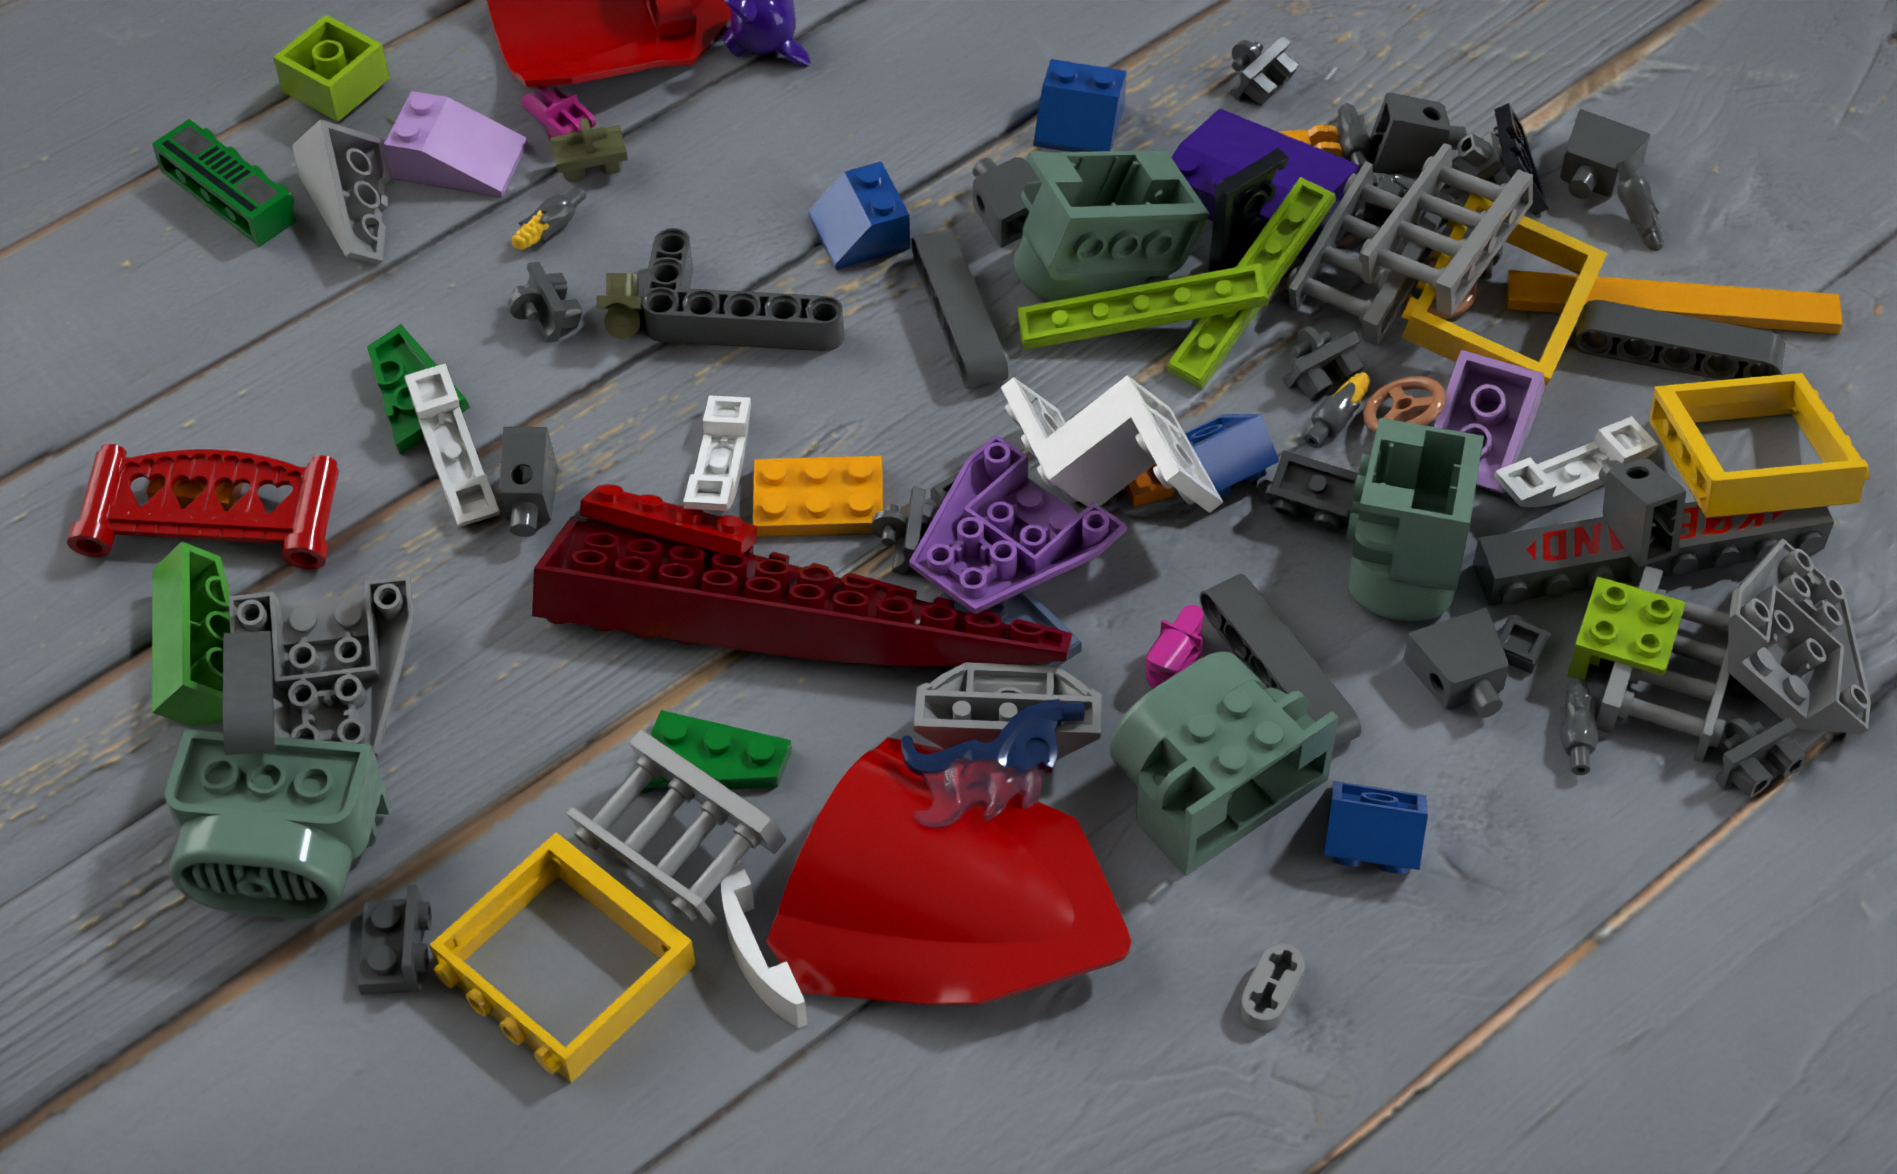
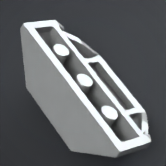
(983, 697)

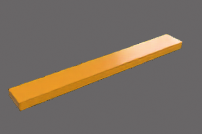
(1716, 303)

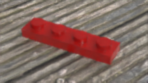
(653, 516)

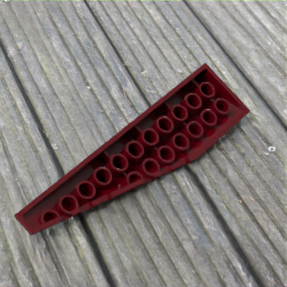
(765, 605)

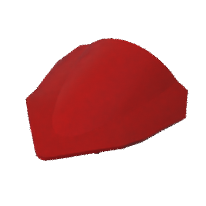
(601, 38)
(944, 910)

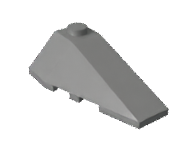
(347, 182)

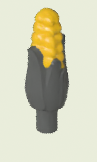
(548, 218)
(1337, 409)

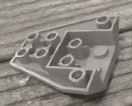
(1798, 644)
(333, 658)

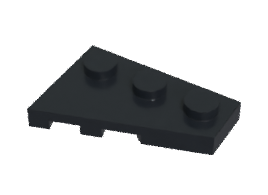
(1517, 153)
(1238, 209)

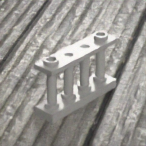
(1469, 254)
(1394, 287)
(1620, 703)
(685, 784)

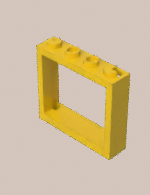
(1538, 239)
(1756, 490)
(486, 917)

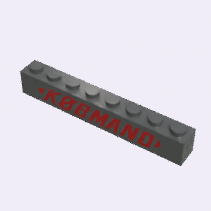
(1574, 553)

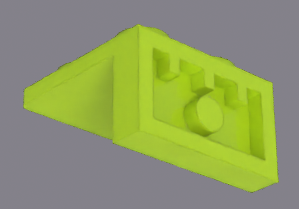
(1626, 628)

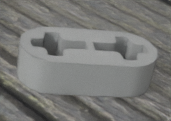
(1281, 991)

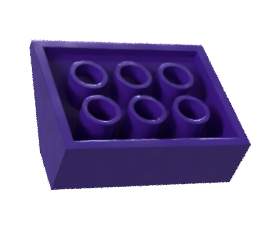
(1232, 143)

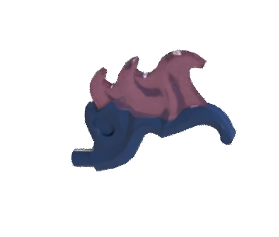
(995, 770)

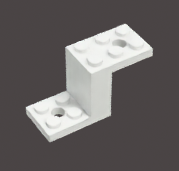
(1109, 444)

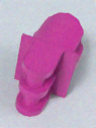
(556, 110)
(1176, 646)

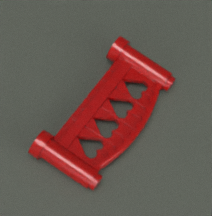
(296, 522)

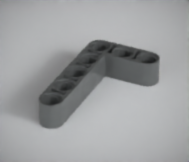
(730, 317)

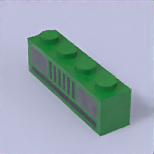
(225, 182)

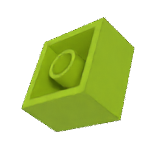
(331, 67)

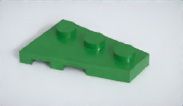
(392, 359)
(724, 752)

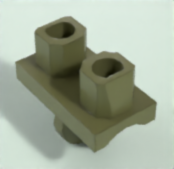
(587, 149)
(621, 301)

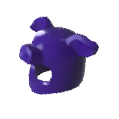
(763, 29)

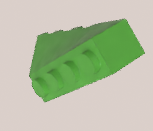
(188, 635)

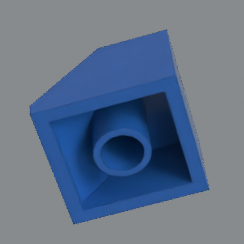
(1080, 107)
(861, 217)
(1233, 449)
(1376, 827)

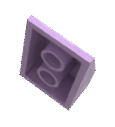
(452, 146)
(1493, 402)

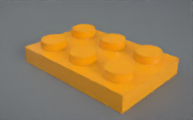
(817, 495)

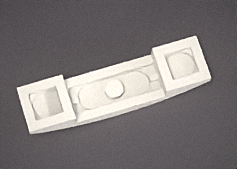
(451, 445)
(720, 454)
(1576, 470)
(775, 984)

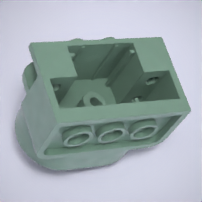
(1104, 221)
(1412, 519)
(1218, 757)
(271, 826)

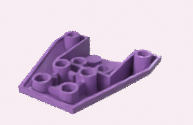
(1006, 532)

